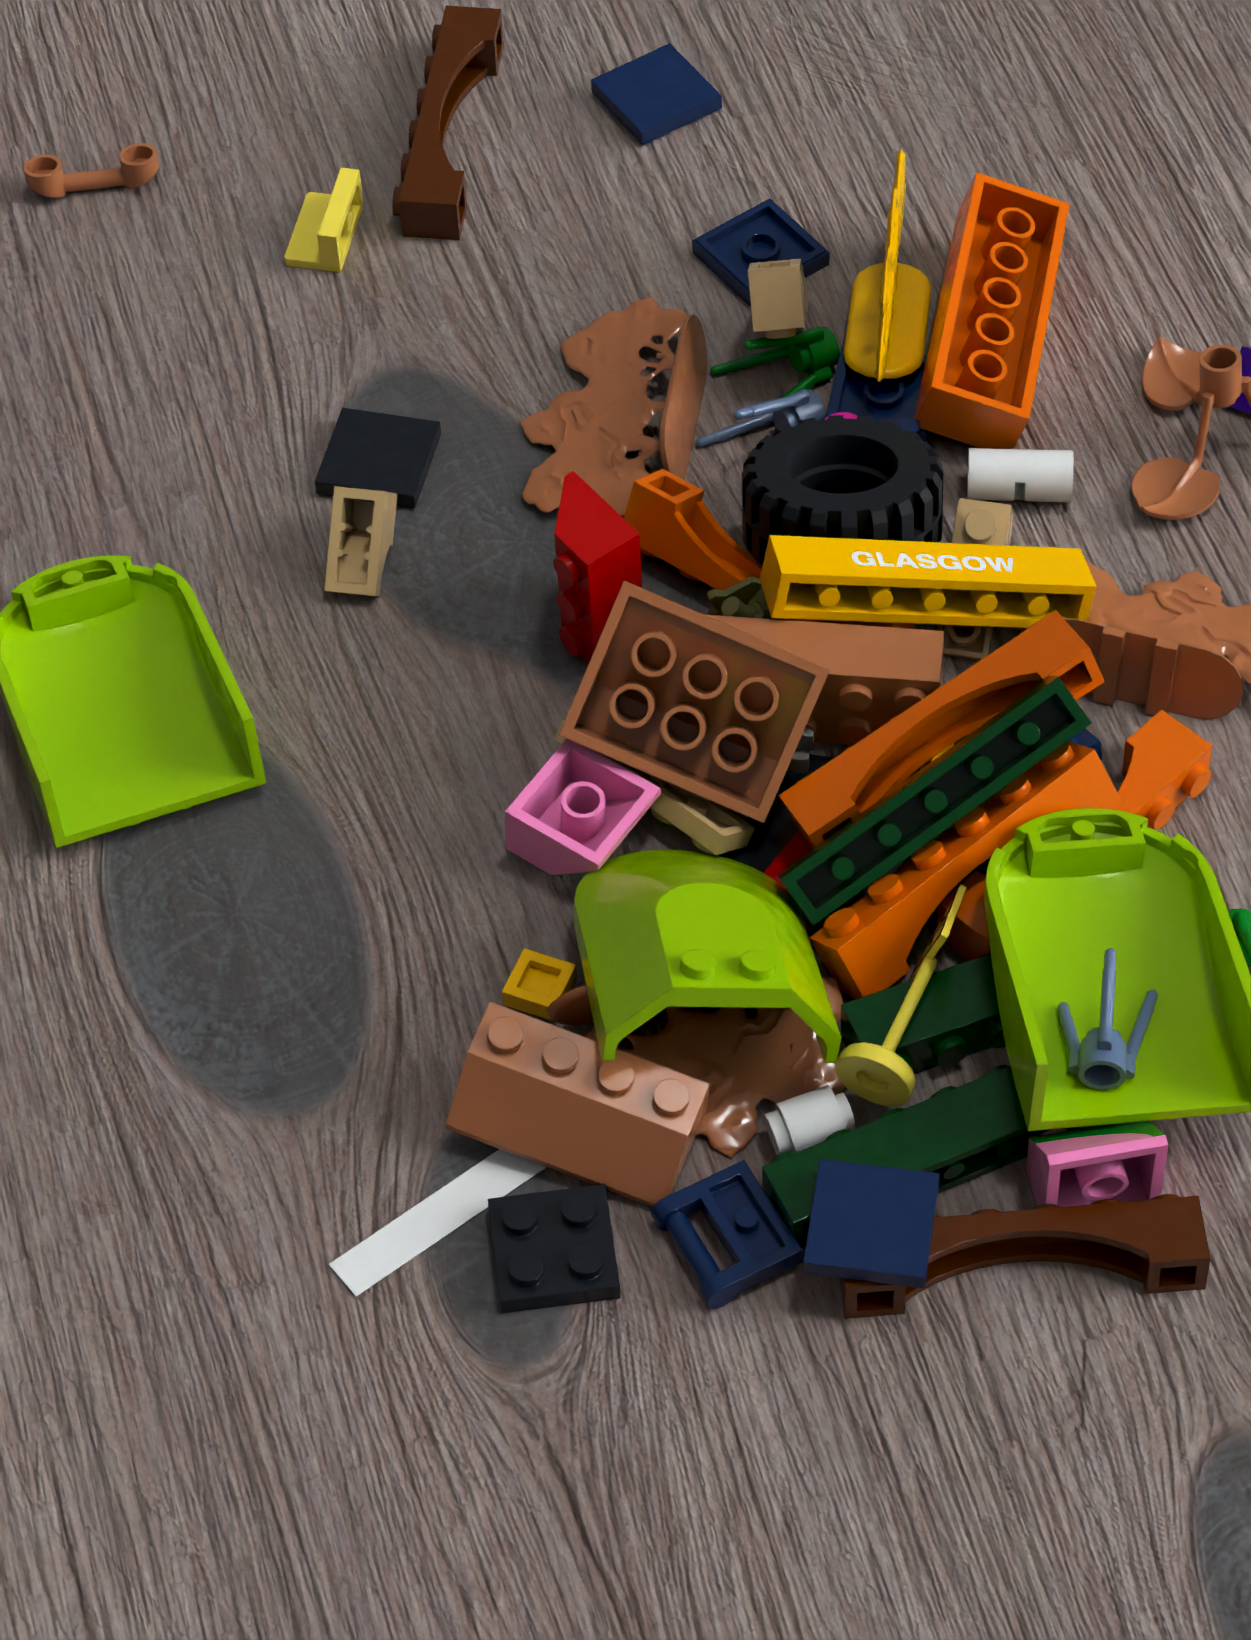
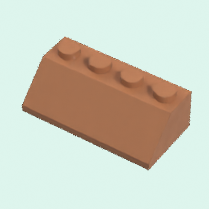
(566, 1109)

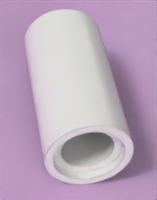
(1020, 475)

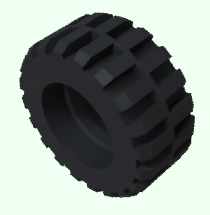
(841, 483)

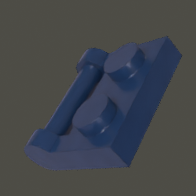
(744, 1224)

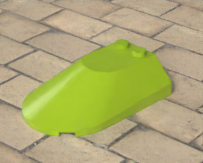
(693, 935)

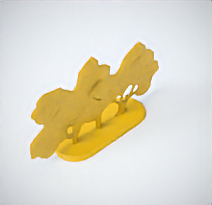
(889, 304)

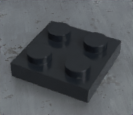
(554, 1248)

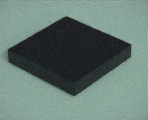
(379, 454)

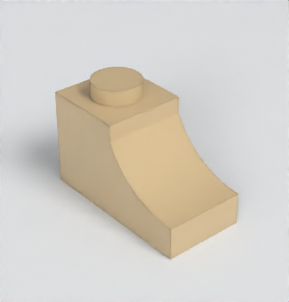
(359, 540)

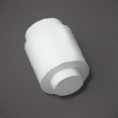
(807, 1119)

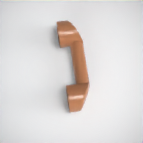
(46, 174)

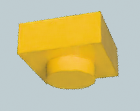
(538, 982)

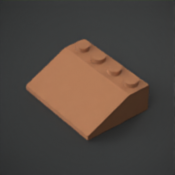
(694, 701)

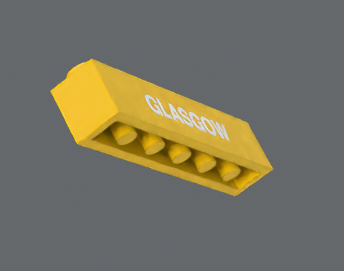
(923, 582)

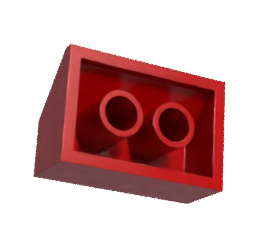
(592, 561)

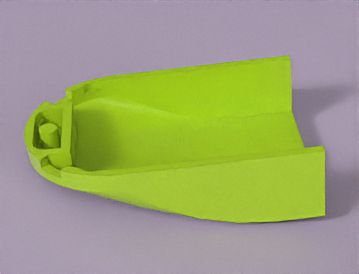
(120, 697)
(1052, 911)

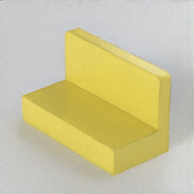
(327, 225)

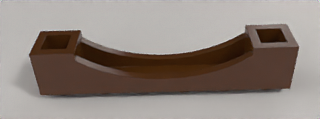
(432, 192)
(1146, 1240)

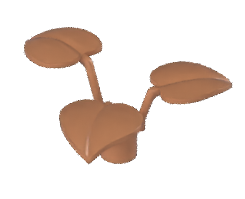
(1172, 382)

